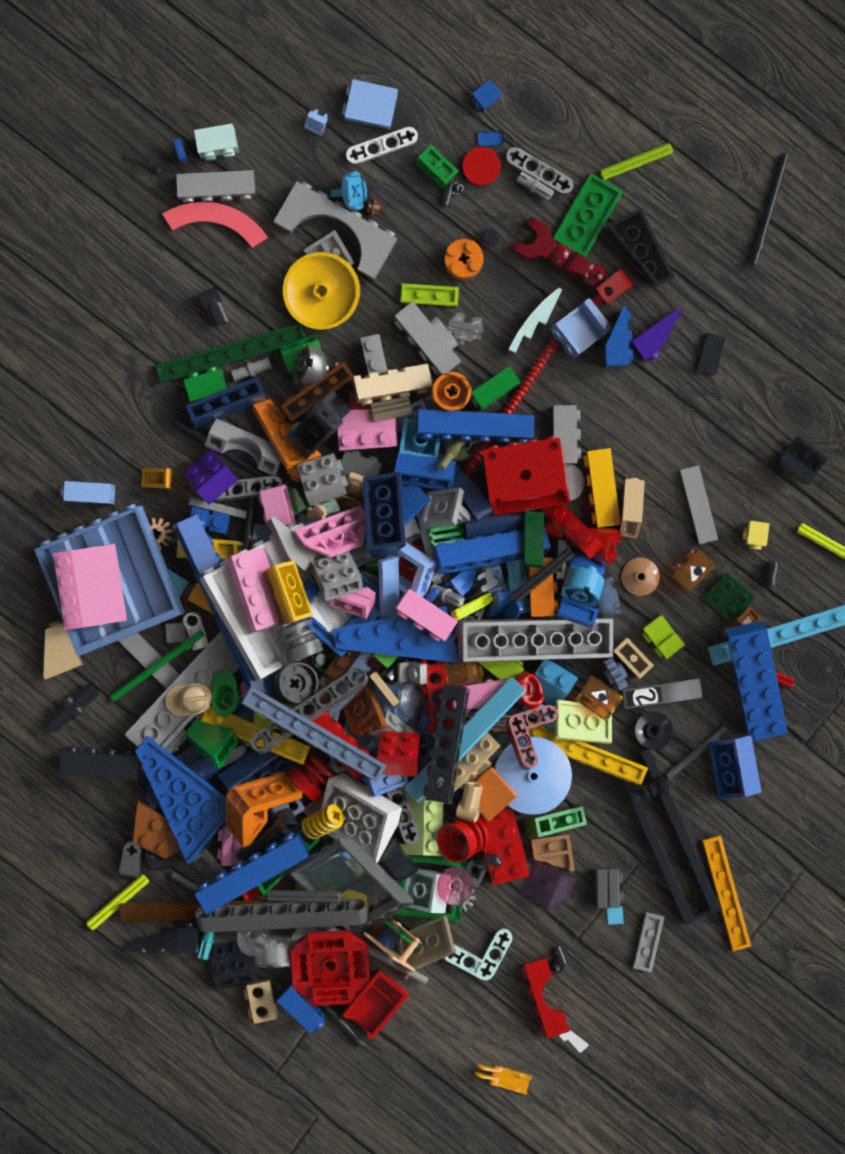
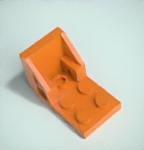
(257, 797)

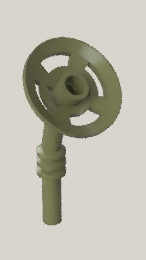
(452, 450)

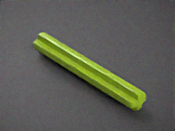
(636, 161)

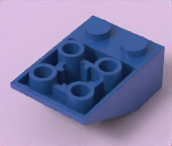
(616, 350)

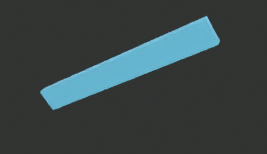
(789, 631)
(473, 731)

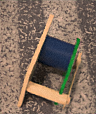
(389, 937)

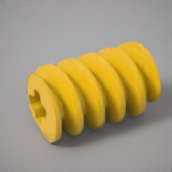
(323, 822)

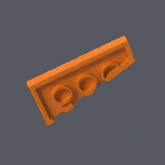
(277, 430)

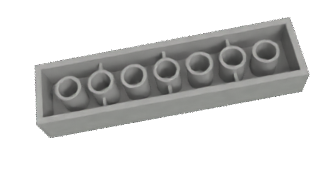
(533, 639)

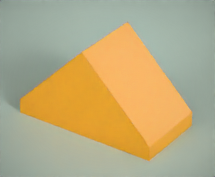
(156, 478)

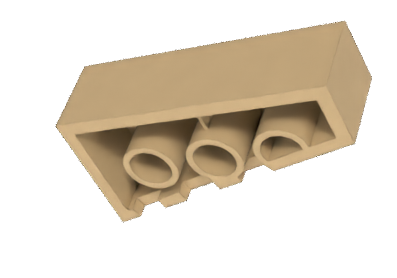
(392, 384)

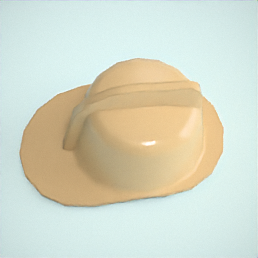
(188, 699)

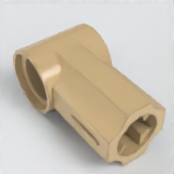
(469, 806)

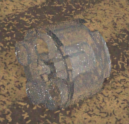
(272, 951)

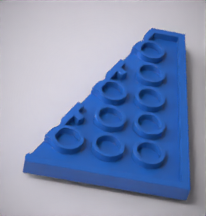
(188, 801)

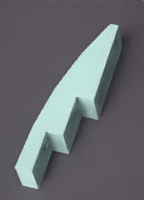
(539, 315)

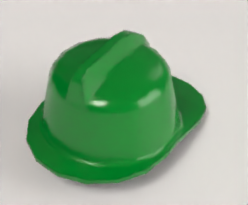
(224, 693)

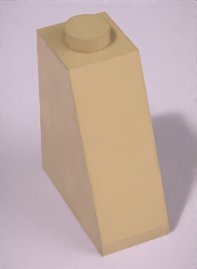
(632, 508)
(59, 651)

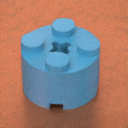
(583, 585)

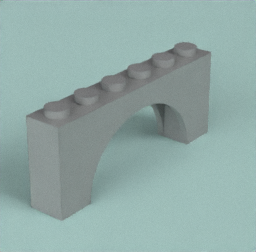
(306, 204)

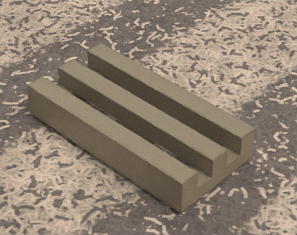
(395, 408)

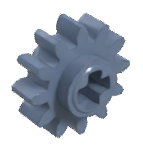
(615, 673)

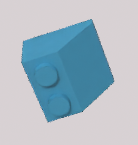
(415, 445)
(554, 681)

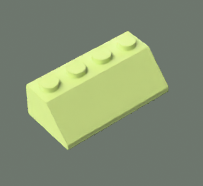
(428, 820)

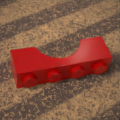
(574, 529)
(538, 974)

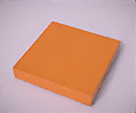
(495, 794)

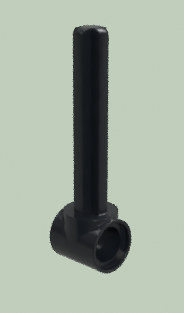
(284, 823)

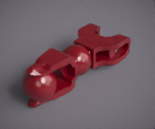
(559, 255)

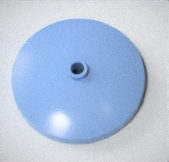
(551, 782)

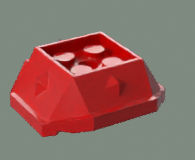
(330, 983)

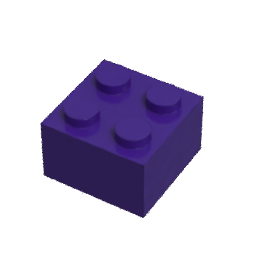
(210, 476)

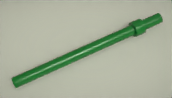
(186, 644)

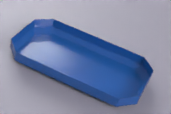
(490, 138)

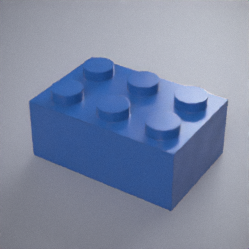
(734, 767)

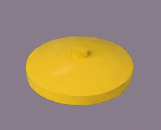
(321, 290)

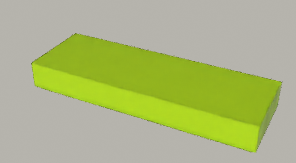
(429, 295)

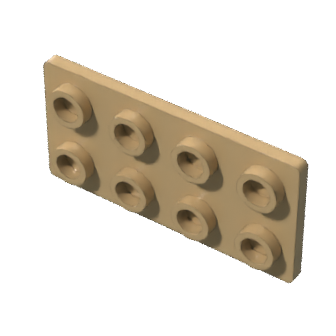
(474, 762)

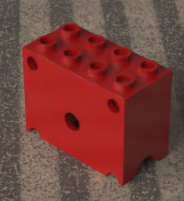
(526, 476)

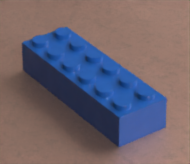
(756, 680)
(251, 873)

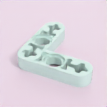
(478, 962)

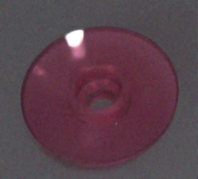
(462, 885)

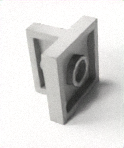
(444, 509)

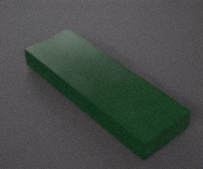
(533, 539)

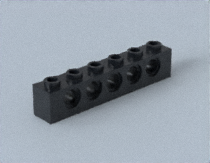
(452, 753)

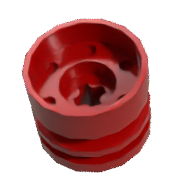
(311, 776)
(462, 839)

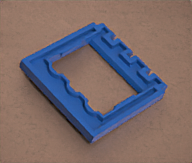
(312, 591)

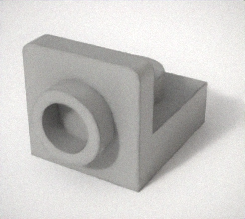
(412, 672)

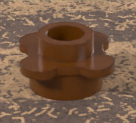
(372, 207)

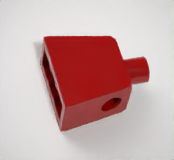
(619, 282)

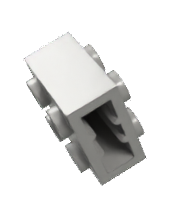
(322, 479)
(337, 575)

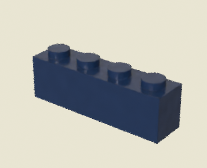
(226, 402)

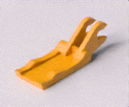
(505, 1078)

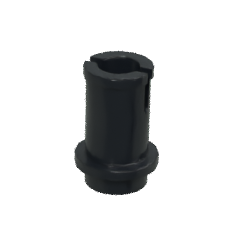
(771, 573)

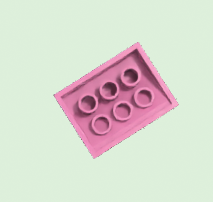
(89, 586)

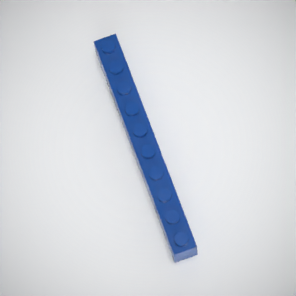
(202, 557)

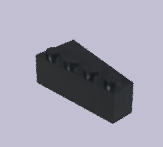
(642, 244)

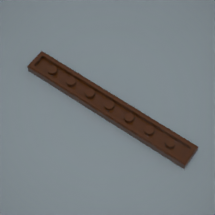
(167, 910)

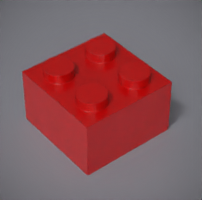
(400, 752)

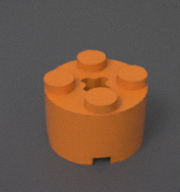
(470, 250)
(459, 385)

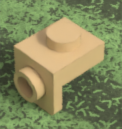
(355, 485)

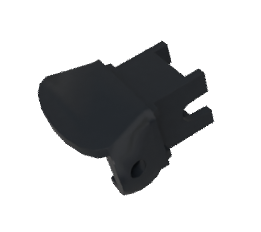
(324, 419)

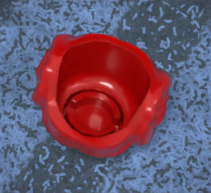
(533, 696)

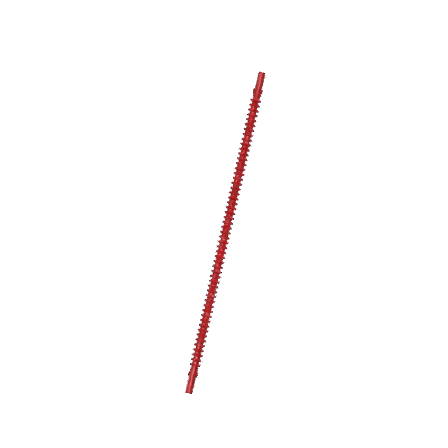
(511, 406)

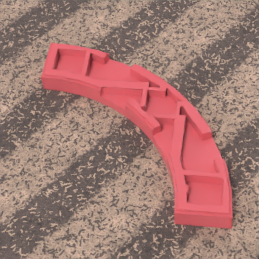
(218, 214)

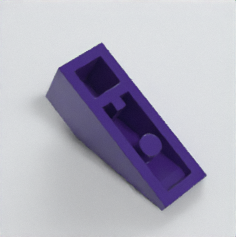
(652, 340)

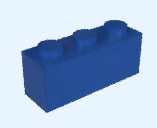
(424, 471)

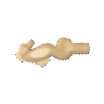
(316, 513)

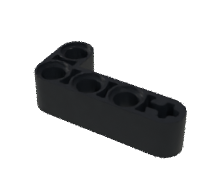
(408, 817)
(397, 861)

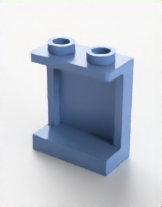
(580, 328)

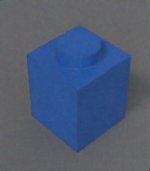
(486, 96)

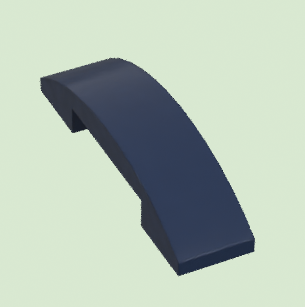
(472, 496)

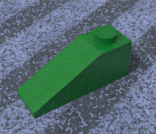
(554, 822)

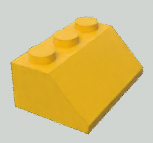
(289, 592)

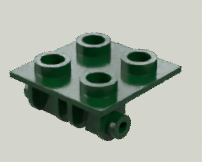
(728, 597)

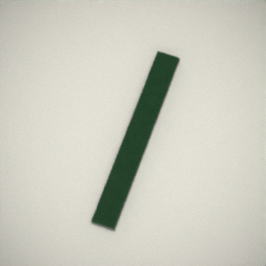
(229, 353)

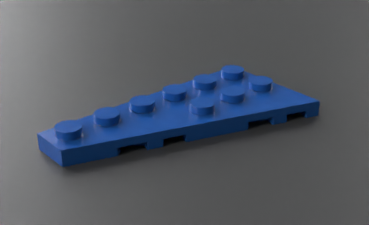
(395, 637)

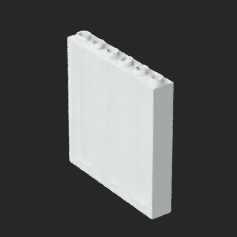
(261, 648)

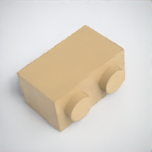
(632, 657)

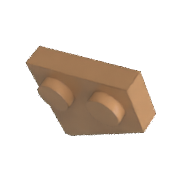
(554, 850)

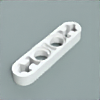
(381, 143)

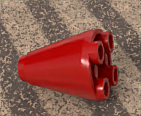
(609, 538)

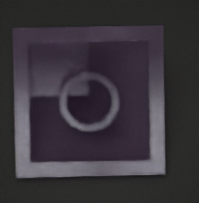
(548, 886)

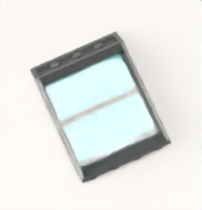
(357, 876)

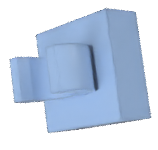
(316, 122)

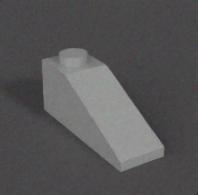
(290, 545)

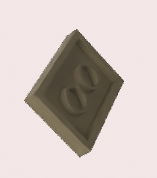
(435, 945)

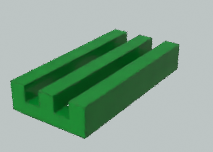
(459, 533)

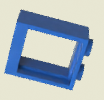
(301, 1009)

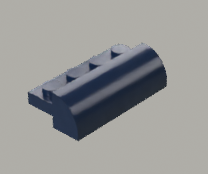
(493, 524)
(194, 762)

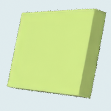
(580, 724)

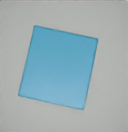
(615, 915)

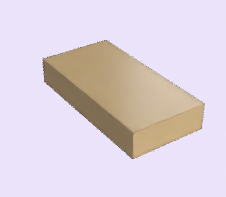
(384, 689)

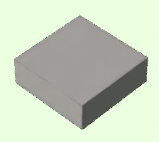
(175, 632)

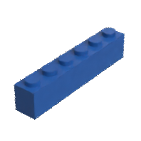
(474, 426)
(481, 551)

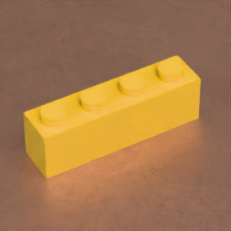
(603, 488)

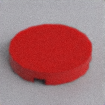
(481, 166)

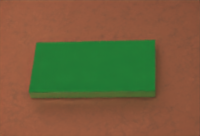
(587, 215)

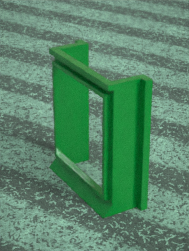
(456, 914)

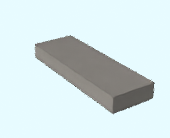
(218, 507)
(648, 942)

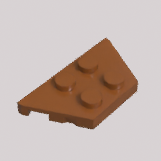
(364, 712)
(153, 831)

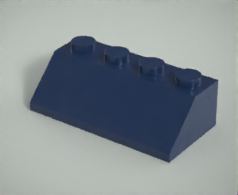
(384, 514)
(255, 767)

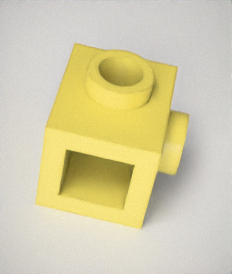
(756, 534)

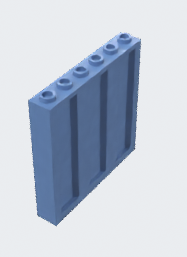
(143, 574)

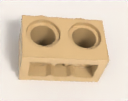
(265, 1000)

